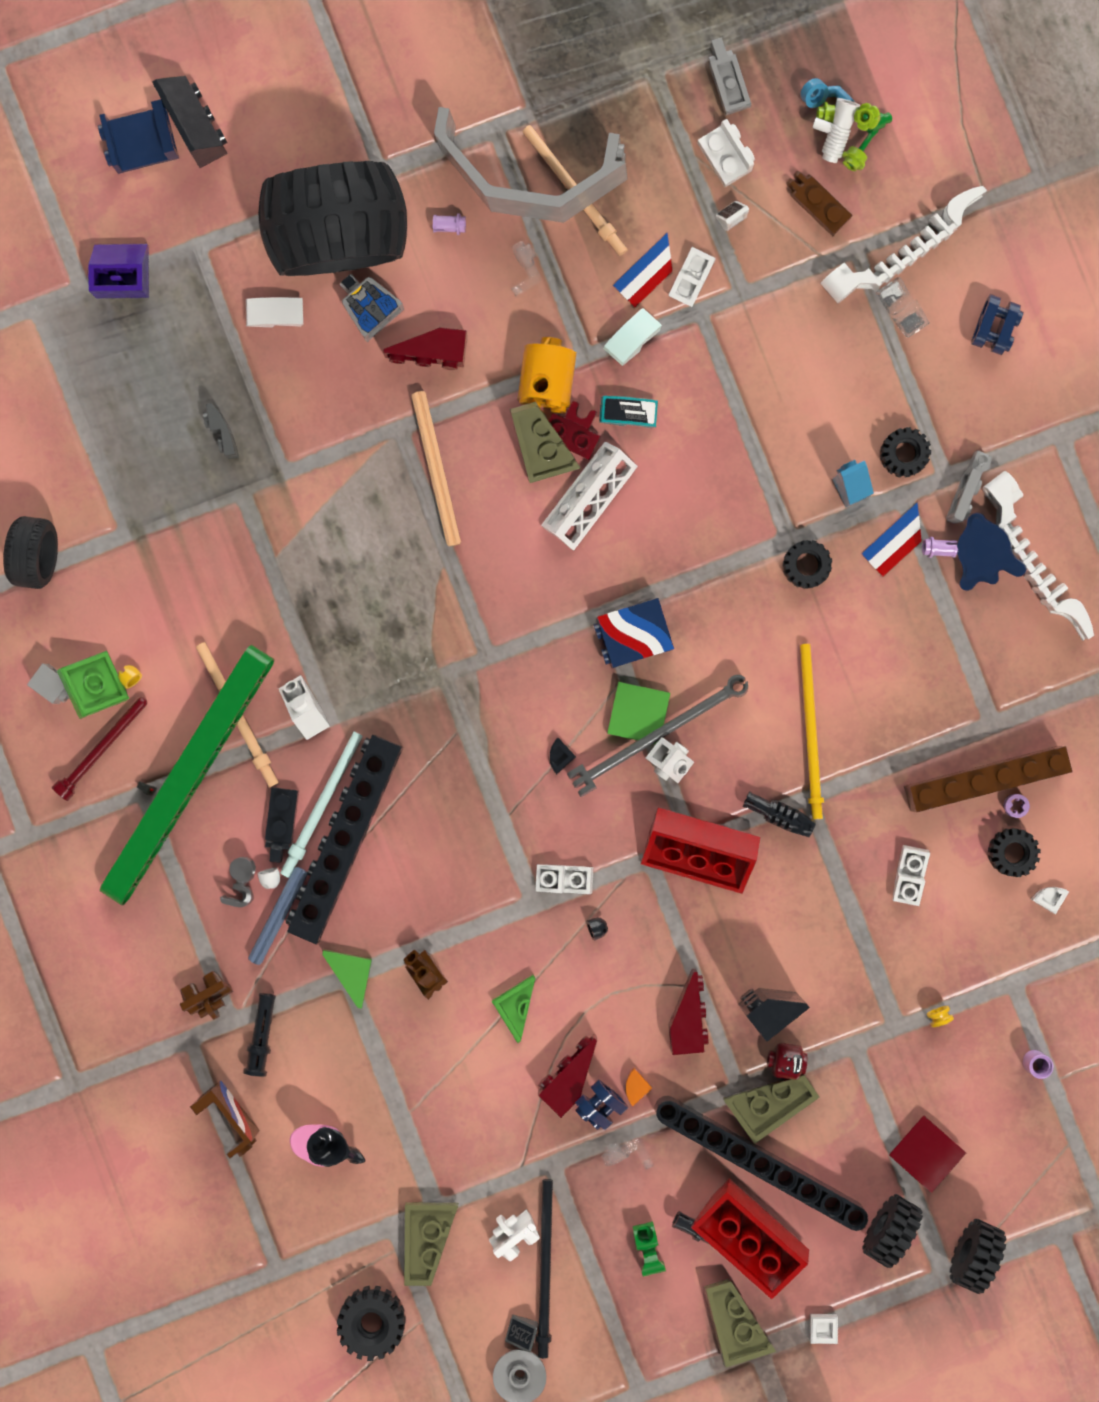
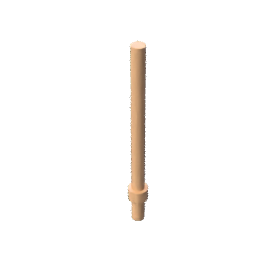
(606, 230)
(260, 760)

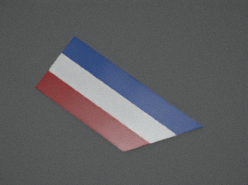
(646, 273)
(895, 542)

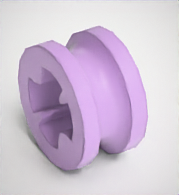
(1008, 804)

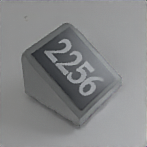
(521, 1332)

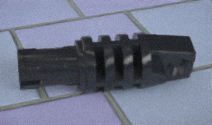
(780, 815)

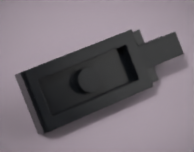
(281, 821)

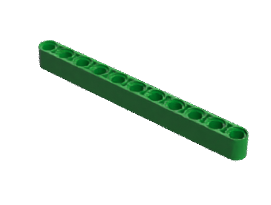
(187, 775)

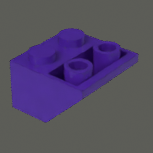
(119, 271)

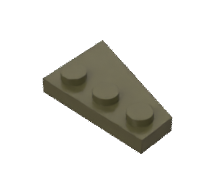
(540, 444)
(734, 1325)

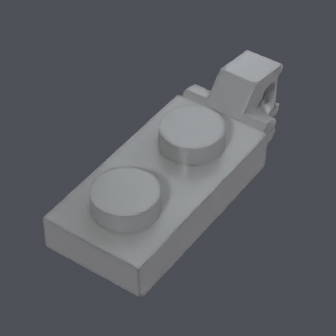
(728, 78)
(969, 486)

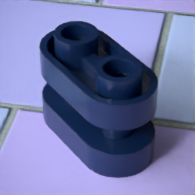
(1002, 339)
(590, 1110)

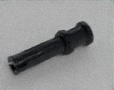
(266, 1002)

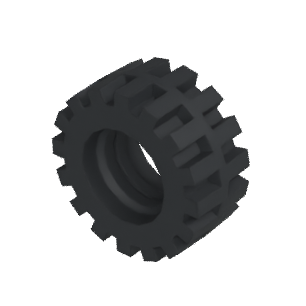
(822, 556)

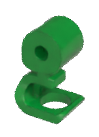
(647, 1241)

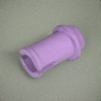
(449, 223)
(939, 547)

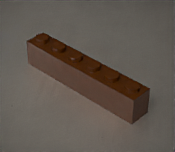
(988, 778)

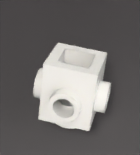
(670, 760)

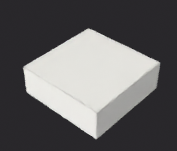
(823, 1329)

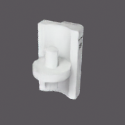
(512, 1232)

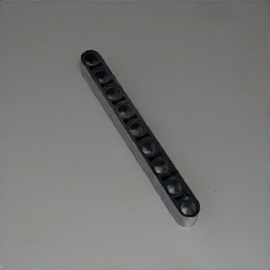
(770, 1172)

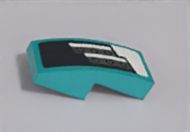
(628, 411)

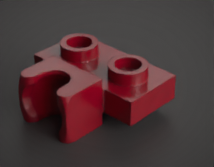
(575, 431)

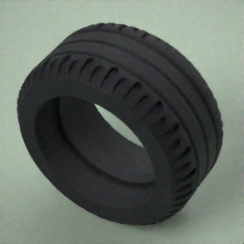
(30, 552)

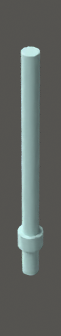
(298, 850)

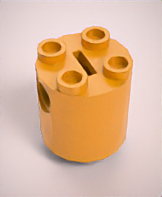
(545, 367)

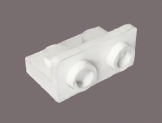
(727, 153)

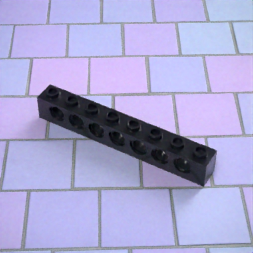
(313, 928)

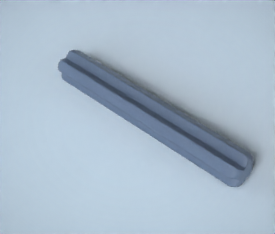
(277, 915)

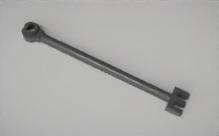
(588, 776)

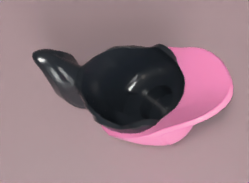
(323, 1146)

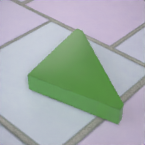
(351, 972)
(514, 1006)

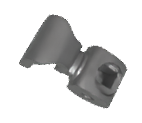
(242, 871)

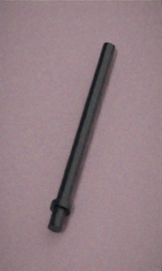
(543, 1336)

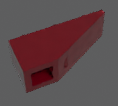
(437, 346)
(686, 1022)
(567, 1083)

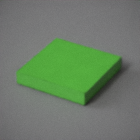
(92, 684)
(637, 711)

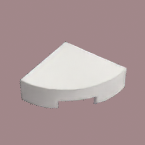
(1050, 898)

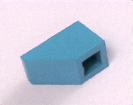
(853, 482)

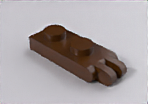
(818, 203)

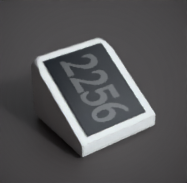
(732, 215)

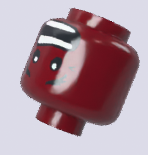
(787, 1061)

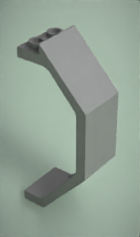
(532, 204)

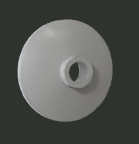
(519, 1388)

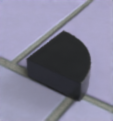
(560, 756)

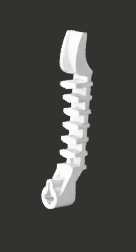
(843, 281)
(1003, 493)

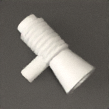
(838, 130)

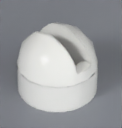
(269, 878)

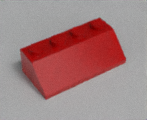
(700, 850)
(751, 1239)

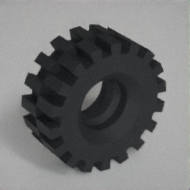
(892, 1231)
(977, 1256)
(365, 1342)

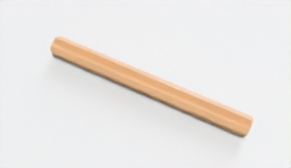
(436, 468)

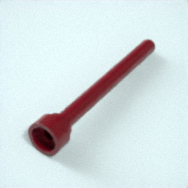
(66, 786)

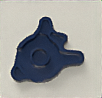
(984, 552)

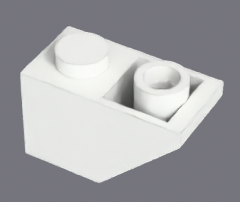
(303, 707)

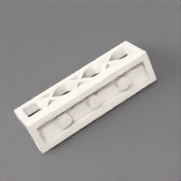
(586, 491)

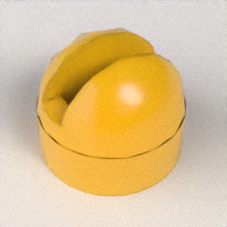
(130, 676)

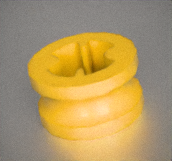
(940, 1016)

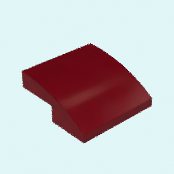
(927, 1154)

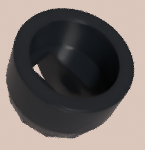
(597, 928)

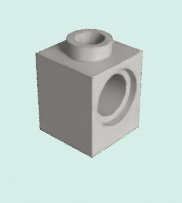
(48, 684)

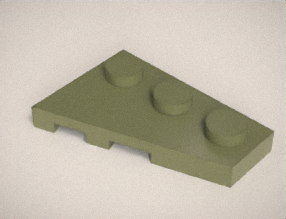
(770, 1105)
(425, 1237)

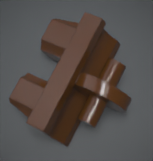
(425, 972)
(208, 1000)

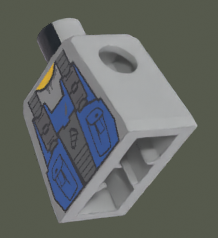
(369, 305)

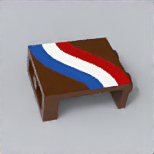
(234, 1114)

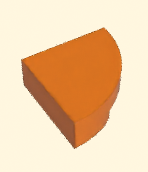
(636, 1086)

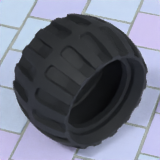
(332, 218)

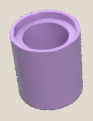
(1046, 1069)

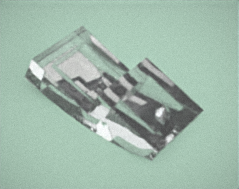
(902, 308)

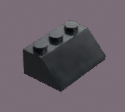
(191, 119)
(771, 1009)

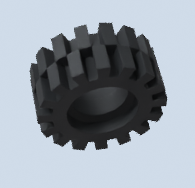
(905, 436)
(1029, 858)

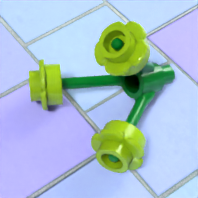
(867, 119)

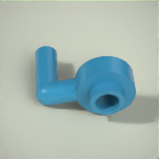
(816, 92)

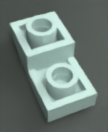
(631, 336)

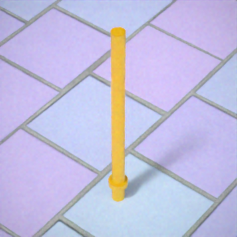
(811, 732)

